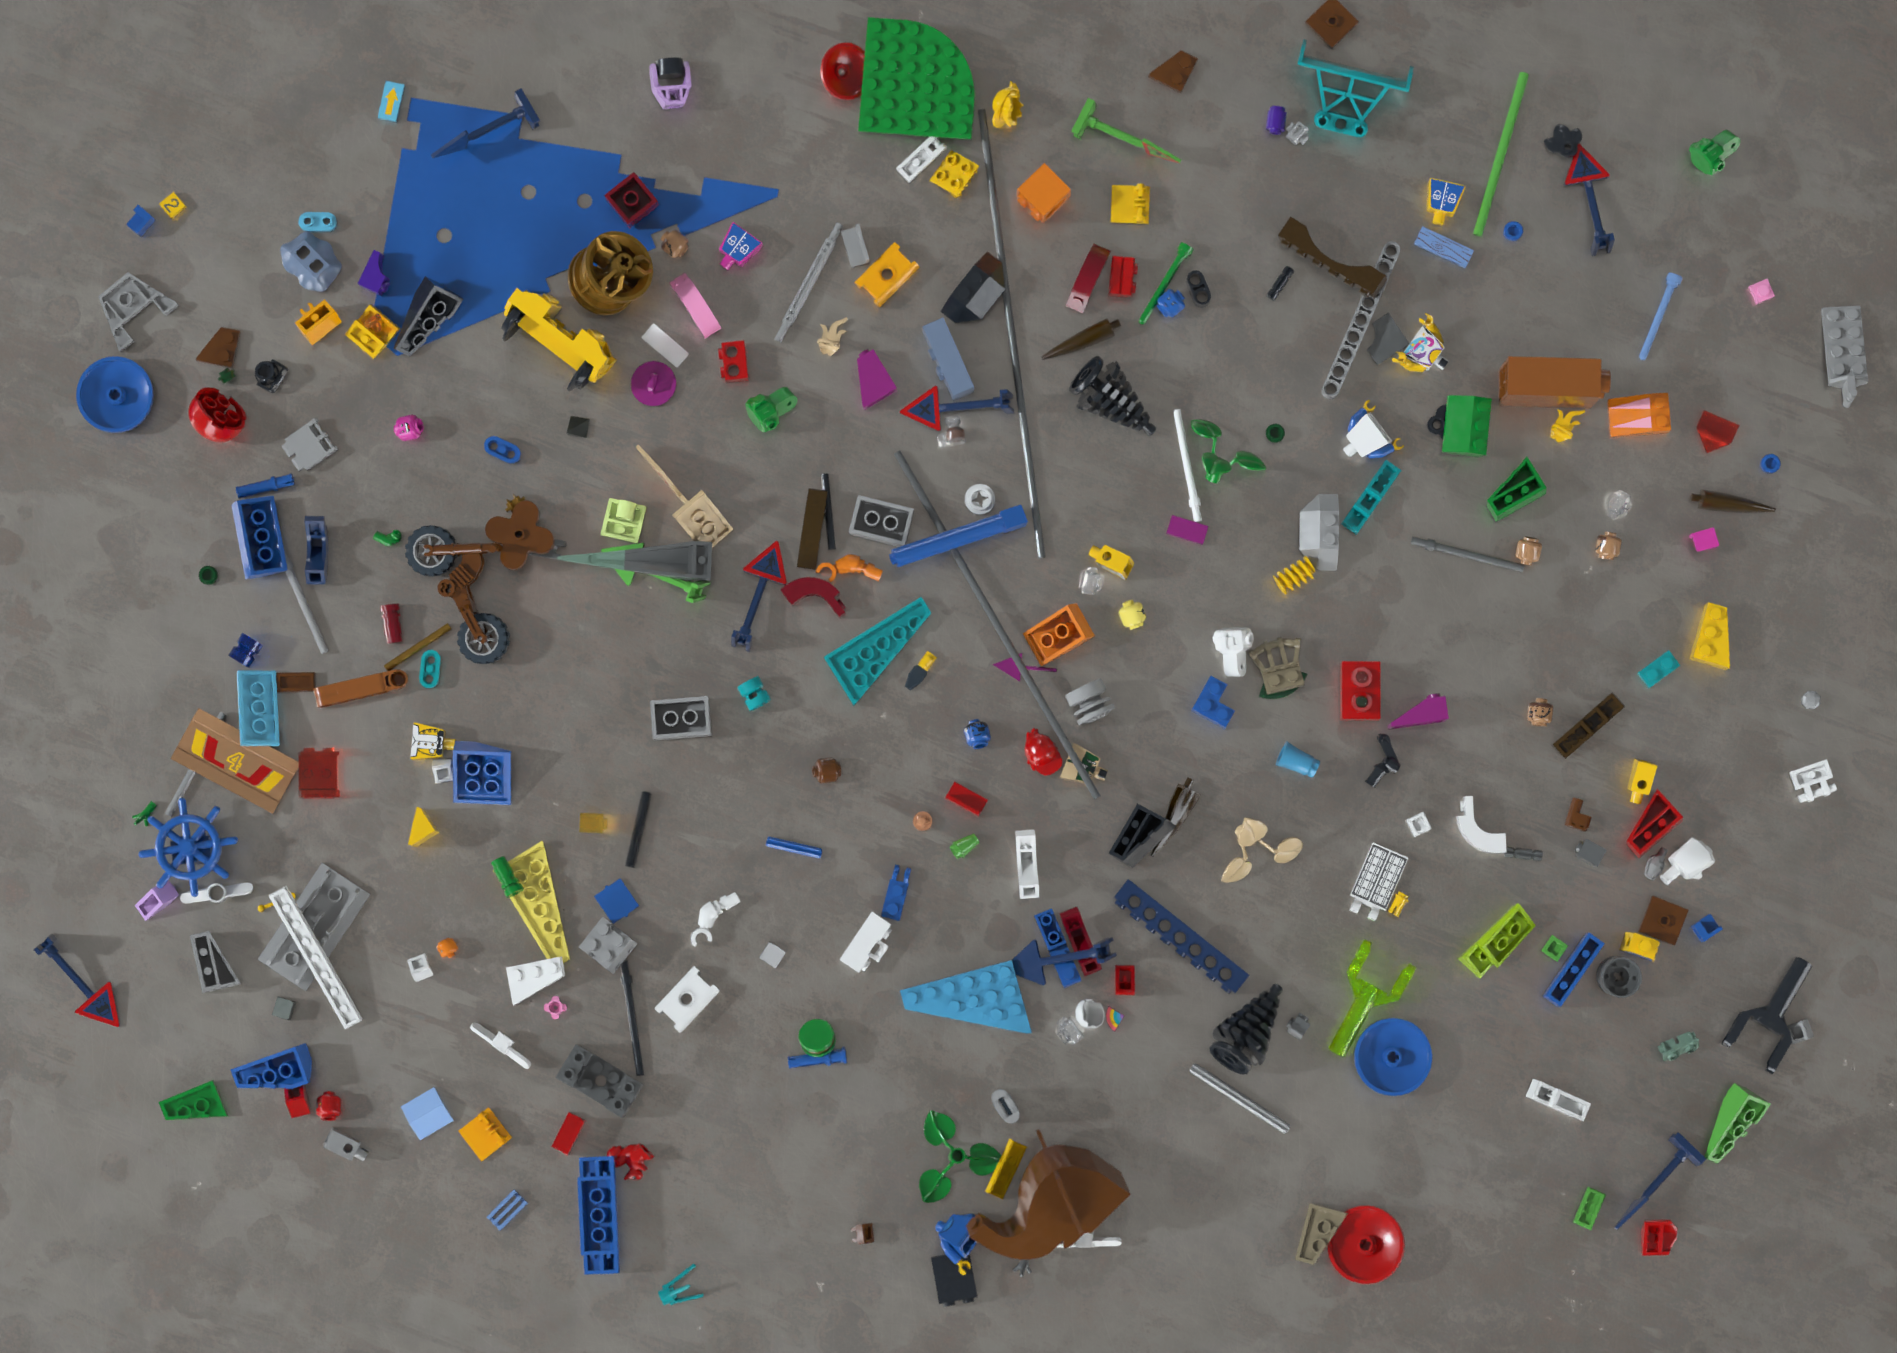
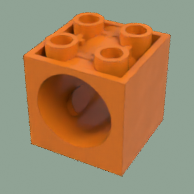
(1043, 193)

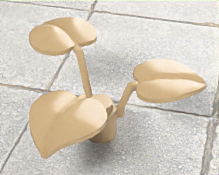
(1248, 834)

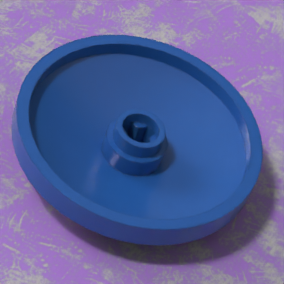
(115, 394)
(1393, 1057)

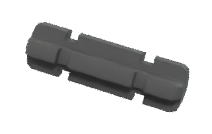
(1523, 853)

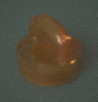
(373, 322)

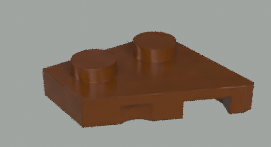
(1175, 71)
(221, 348)

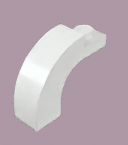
(1474, 835)
(1027, 864)

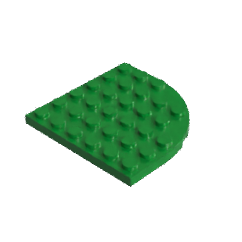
(915, 82)

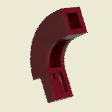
(1088, 278)
(812, 586)
(1079, 939)

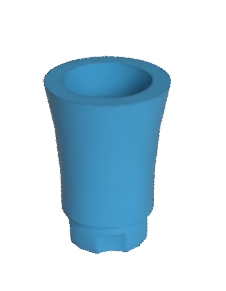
(1297, 760)

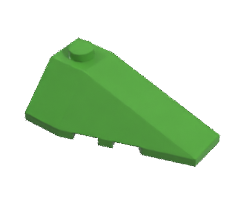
(1736, 1115)

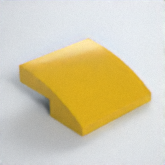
(368, 339)

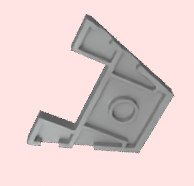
(125, 301)

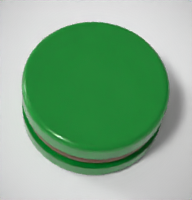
(817, 1038)

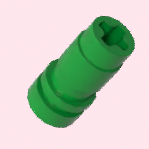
(506, 877)

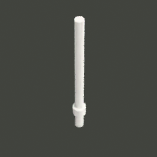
(1194, 501)

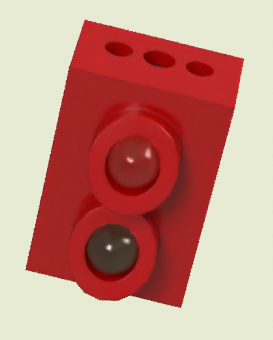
(1360, 690)

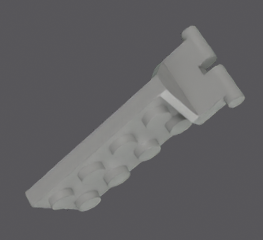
(1844, 349)

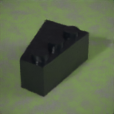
(1140, 835)

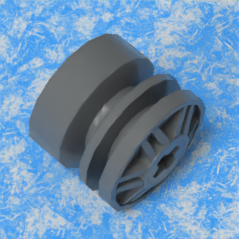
(1629, 972)

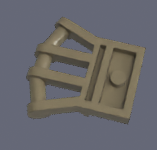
(1282, 676)

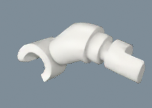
(710, 912)

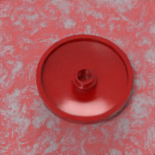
(1367, 1245)

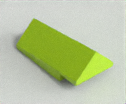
(1498, 941)

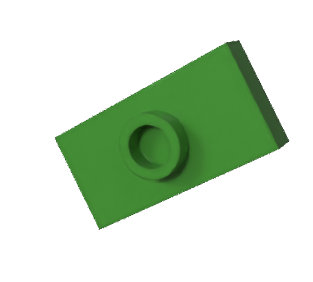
(1589, 1208)

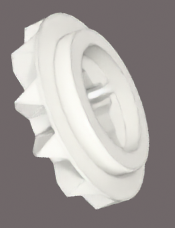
(972, 493)

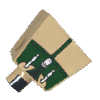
(1089, 762)

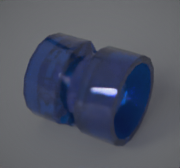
(245, 650)

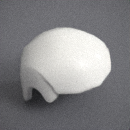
(1089, 1013)

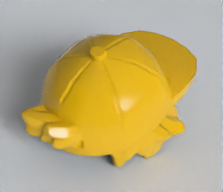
(1007, 106)

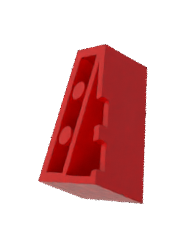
(1655, 823)

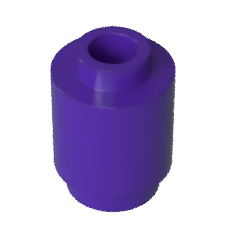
(1276, 120)

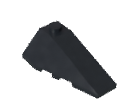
(427, 311)

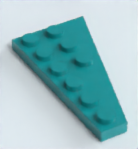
(867, 655)

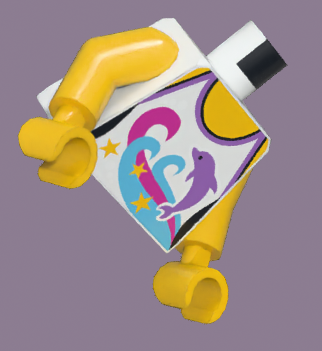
(1424, 349)

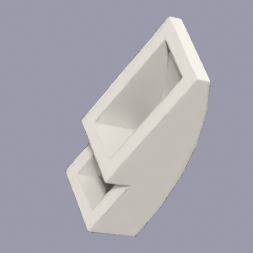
(1558, 1100)

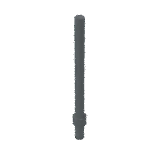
(1431, 545)

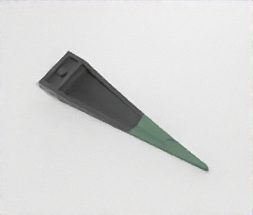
(678, 561)

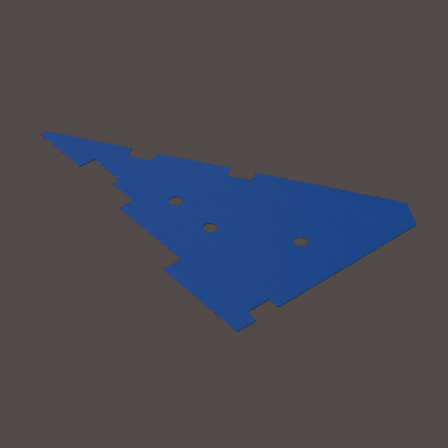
(498, 234)

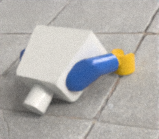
(1368, 436)

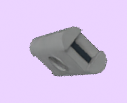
(1005, 1106)

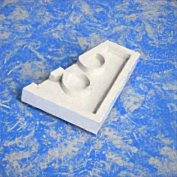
(532, 977)

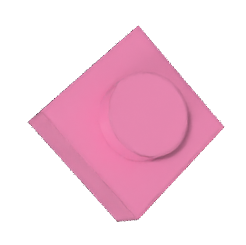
(1761, 291)

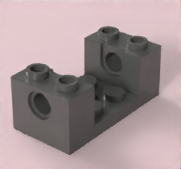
(581, 1072)

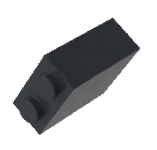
(951, 1284)

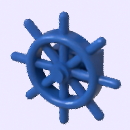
(187, 848)

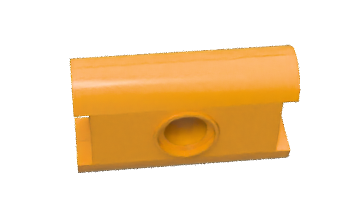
(894, 262)

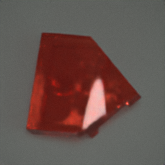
(1715, 431)

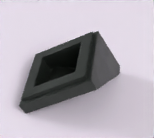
(578, 427)

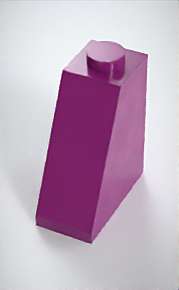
(873, 378)

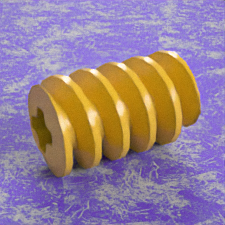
(1294, 576)

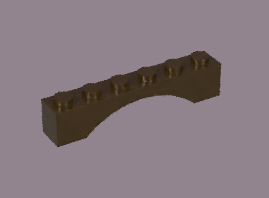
(1365, 278)

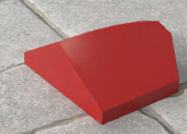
(1658, 1237)

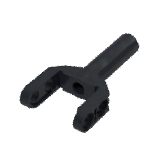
(1773, 1014)

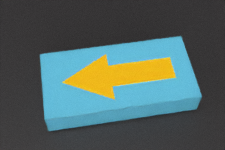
(391, 101)

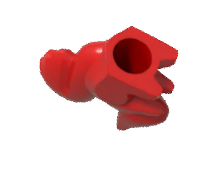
(632, 1155)

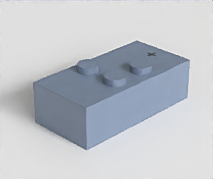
(948, 359)

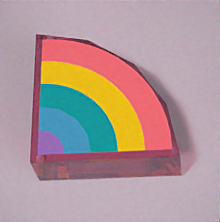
(1113, 1018)

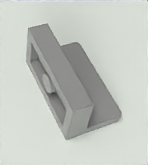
(855, 246)

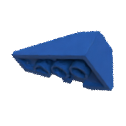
(281, 1070)

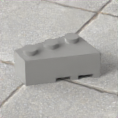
(211, 964)

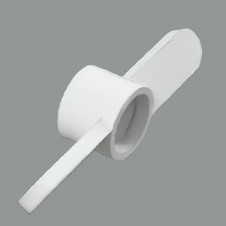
(229, 891)
(501, 1043)
(1088, 1240)

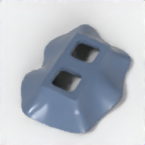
(299, 267)

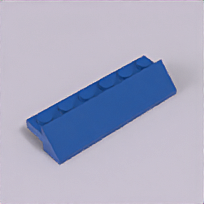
(598, 1215)

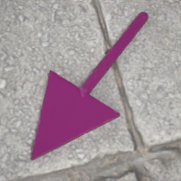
(1009, 667)

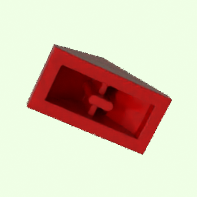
(1125, 980)

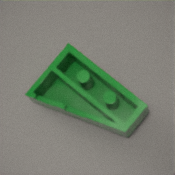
(1517, 491)

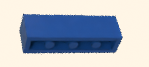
(1573, 969)

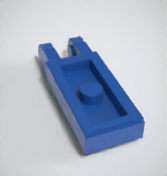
(896, 895)

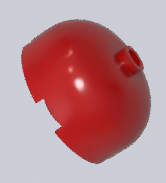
(208, 416)

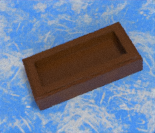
(296, 682)

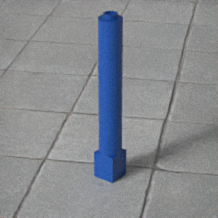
(1005, 521)

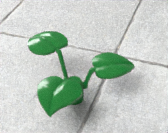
(1215, 465)
(982, 1157)

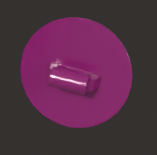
(653, 383)

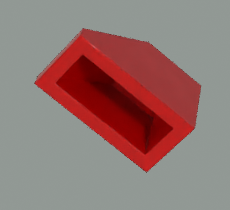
(297, 1101)

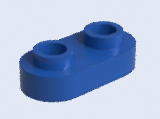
(503, 450)

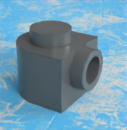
(1298, 1026)

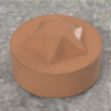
(922, 821)

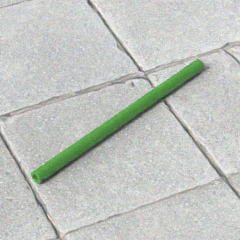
(1501, 153)

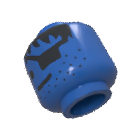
(977, 734)

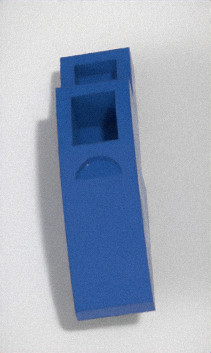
(1057, 945)

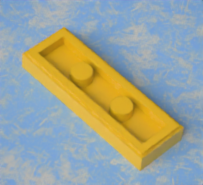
(1006, 1169)

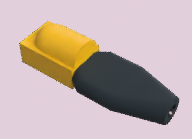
(919, 671)

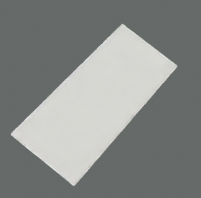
(665, 345)

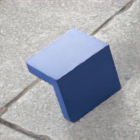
(140, 221)
(1706, 928)

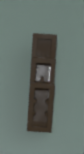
(812, 528)
(1588, 725)

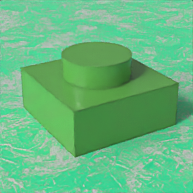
(1554, 948)

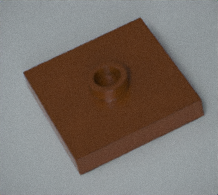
(1332, 22)
(1663, 920)

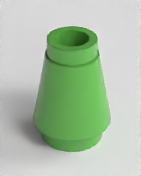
(963, 846)

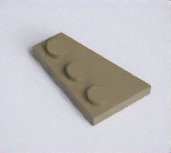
(1317, 1232)

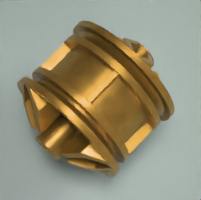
(617, 259)

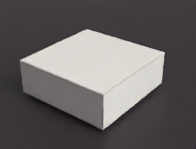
(1418, 824)

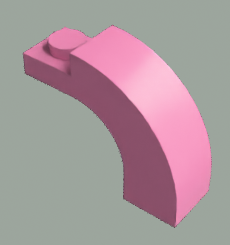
(695, 305)

